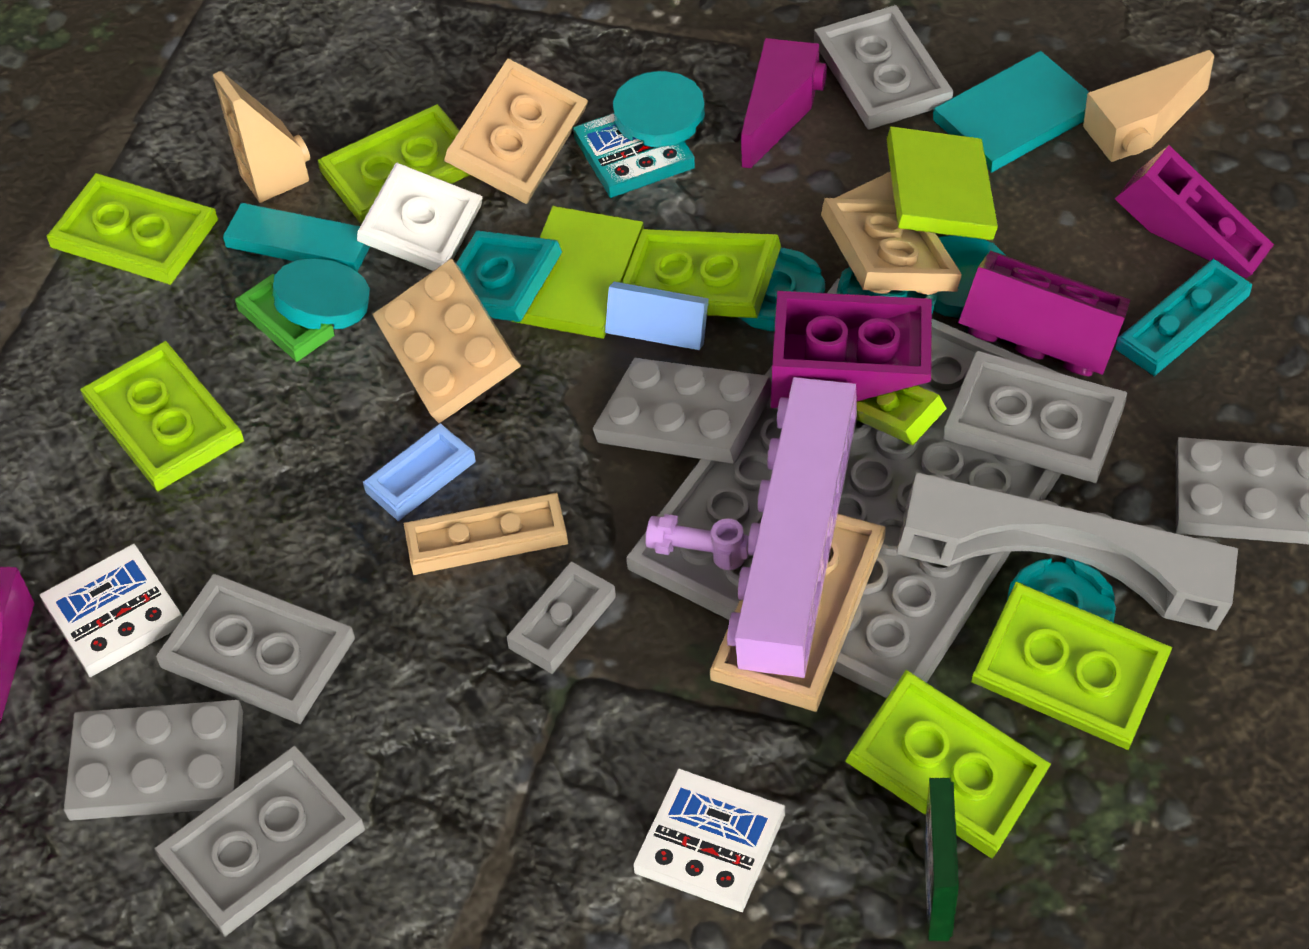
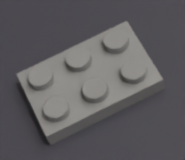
(882, 67)
(683, 410)
(1035, 416)
(1242, 490)
(256, 648)
(153, 759)
(259, 840)

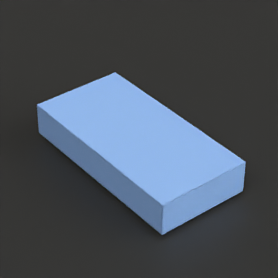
(656, 315)
(419, 472)

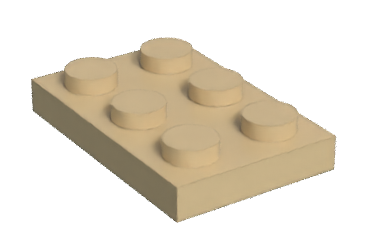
(516, 131)
(885, 255)
(445, 341)

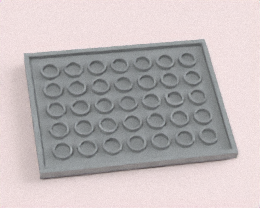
(909, 604)

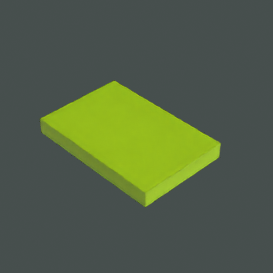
(415, 142)
(941, 183)
(132, 228)
(592, 258)
(712, 265)
(162, 415)
(1071, 665)
(932, 736)

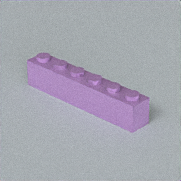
(796, 528)

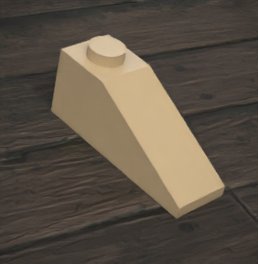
(1143, 108)
(263, 146)

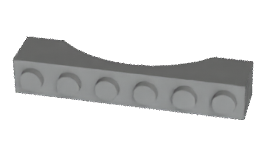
(1173, 572)

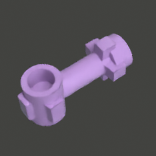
(724, 540)

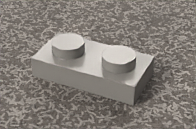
(561, 617)

